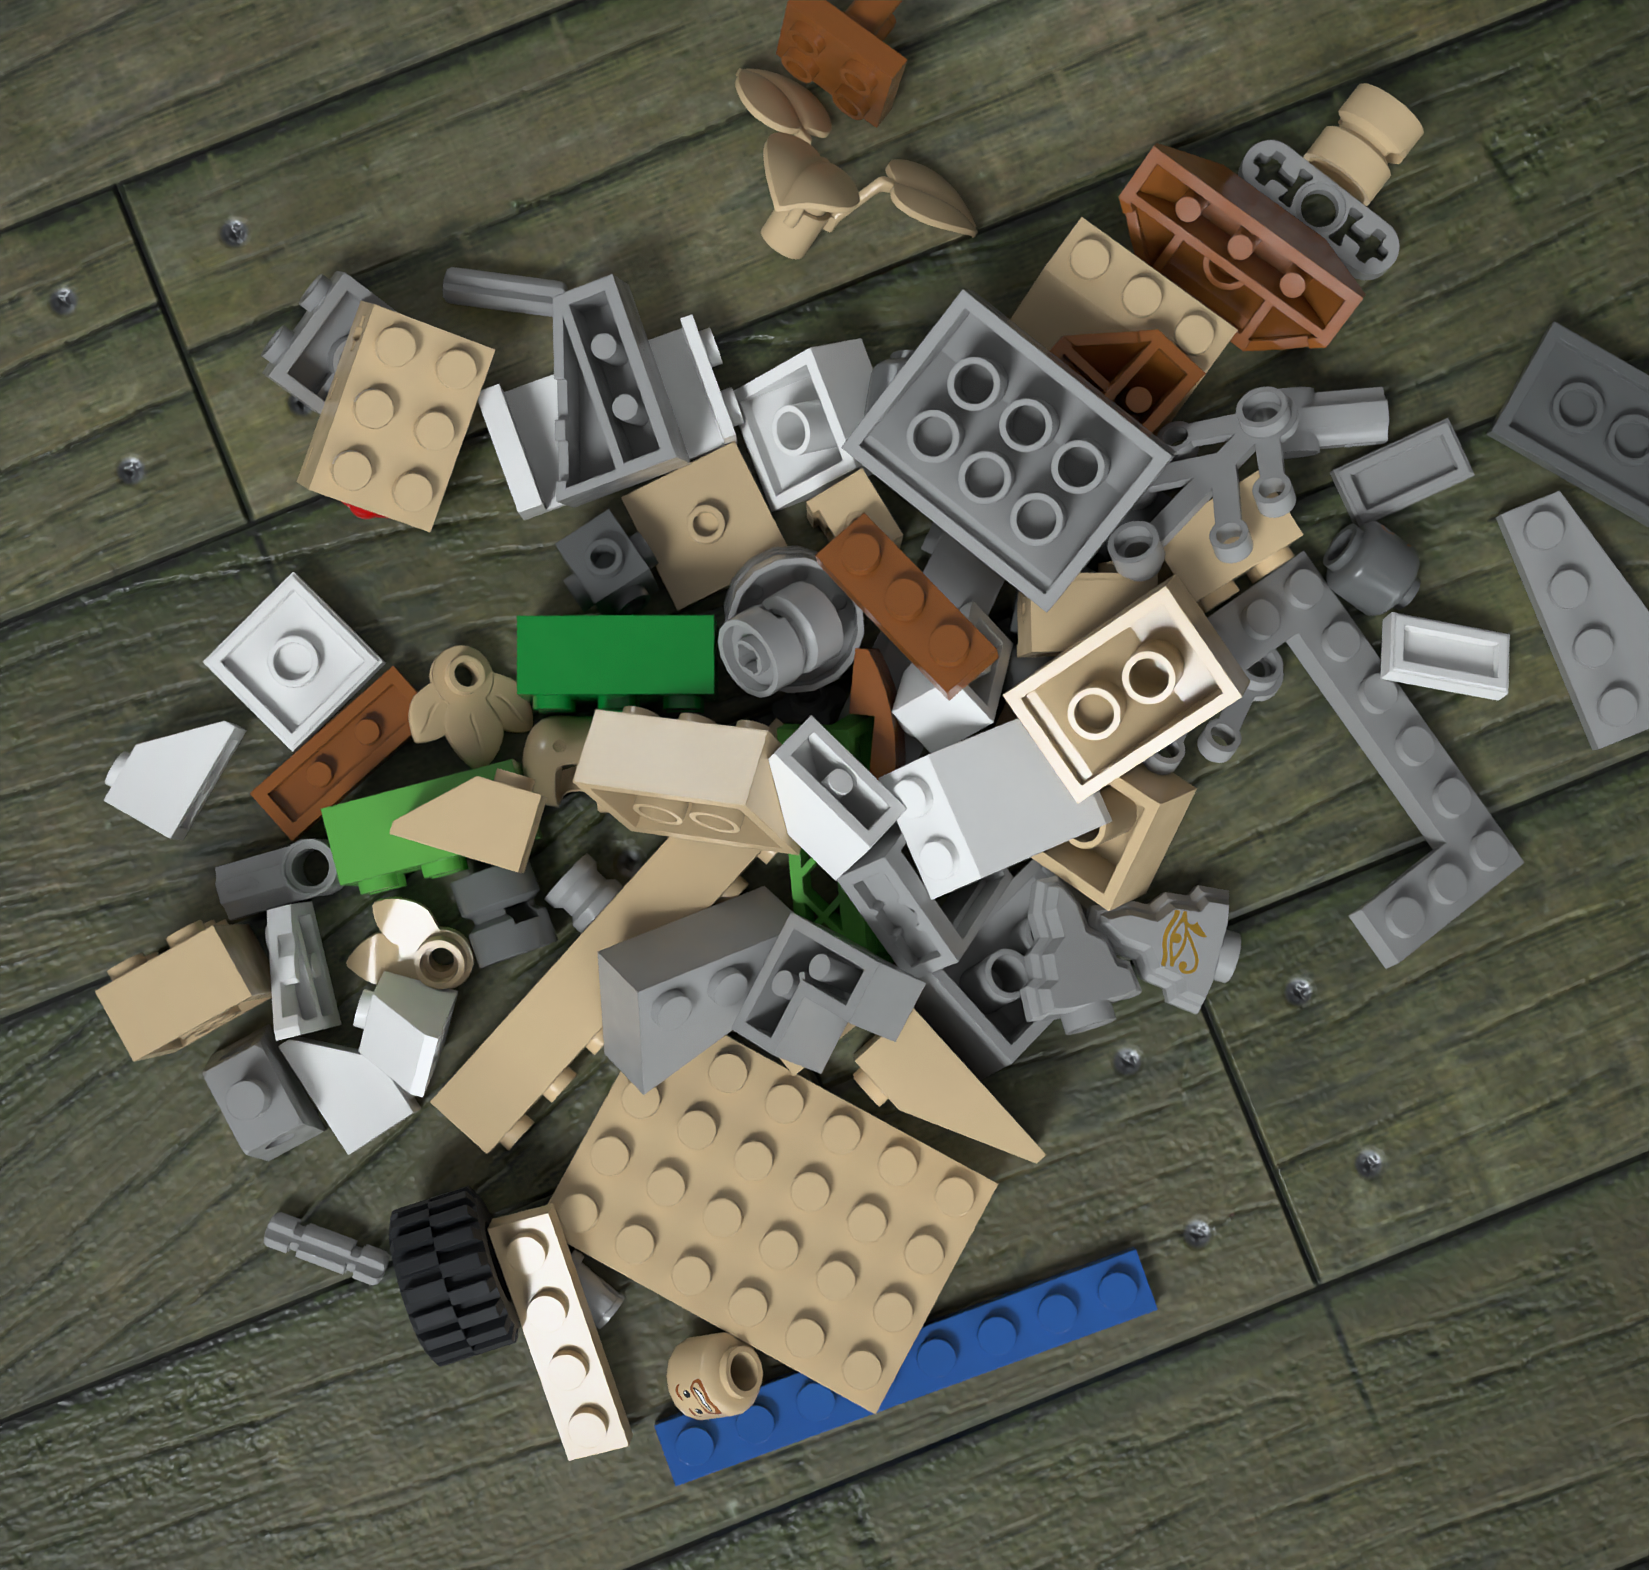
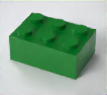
(617, 662)

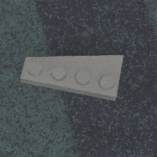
(1587, 617)

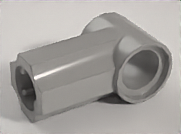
(1336, 420)
(273, 879)

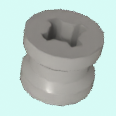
(583, 892)

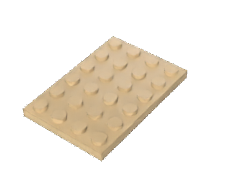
(773, 1214)

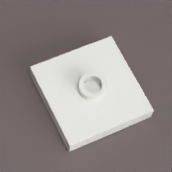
(294, 662)

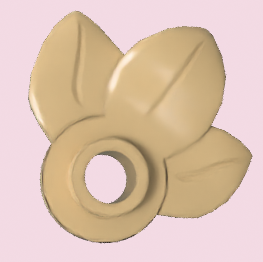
(470, 715)
(406, 946)

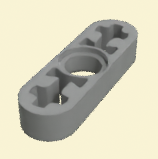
(1318, 183)

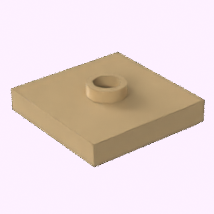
(703, 524)

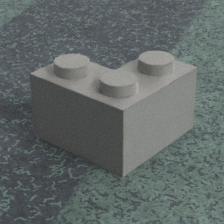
(817, 986)

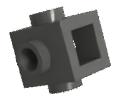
(608, 567)

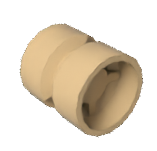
(1369, 136)

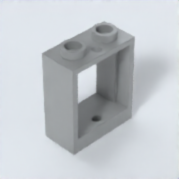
(903, 915)

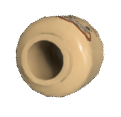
(714, 1376)

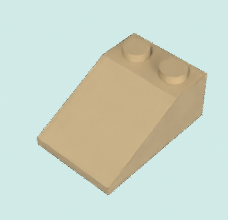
(1128, 689)
(1124, 855)
(935, 1085)

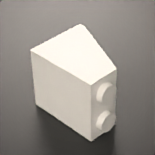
(986, 807)

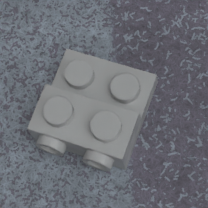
(308, 356)

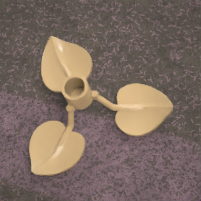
(817, 194)

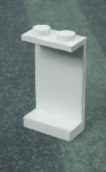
(525, 417)

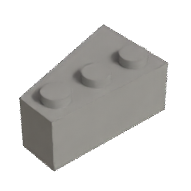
(610, 396)
(683, 984)

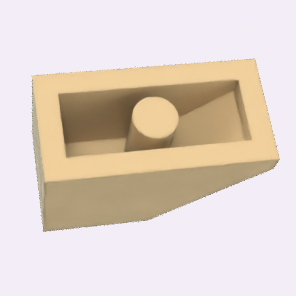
(480, 820)

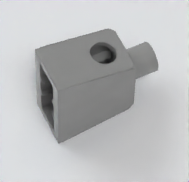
(261, 1096)

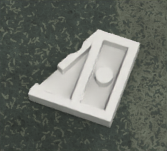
(299, 972)

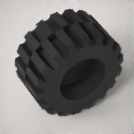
(452, 1277)

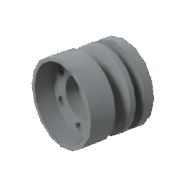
(787, 565)

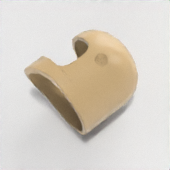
(548, 747)

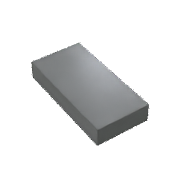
(1402, 473)

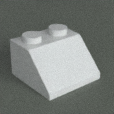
(801, 419)

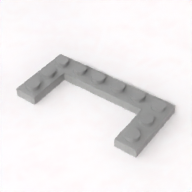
(1466, 842)

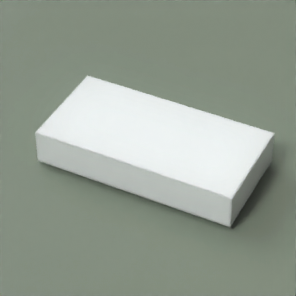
(1445, 656)

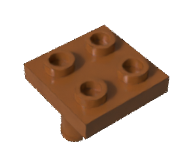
(844, 53)

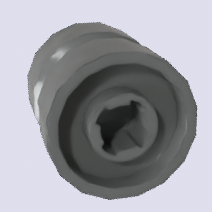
(503, 913)

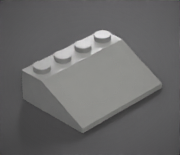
(1008, 449)

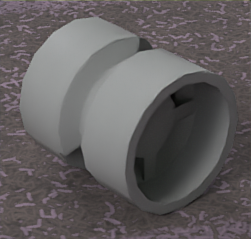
(780, 639)

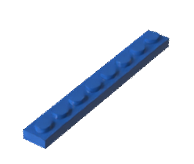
(941, 1356)

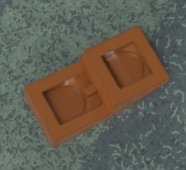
(874, 695)

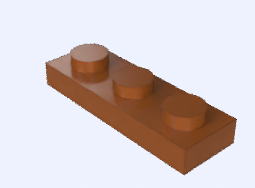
(907, 606)
(339, 756)

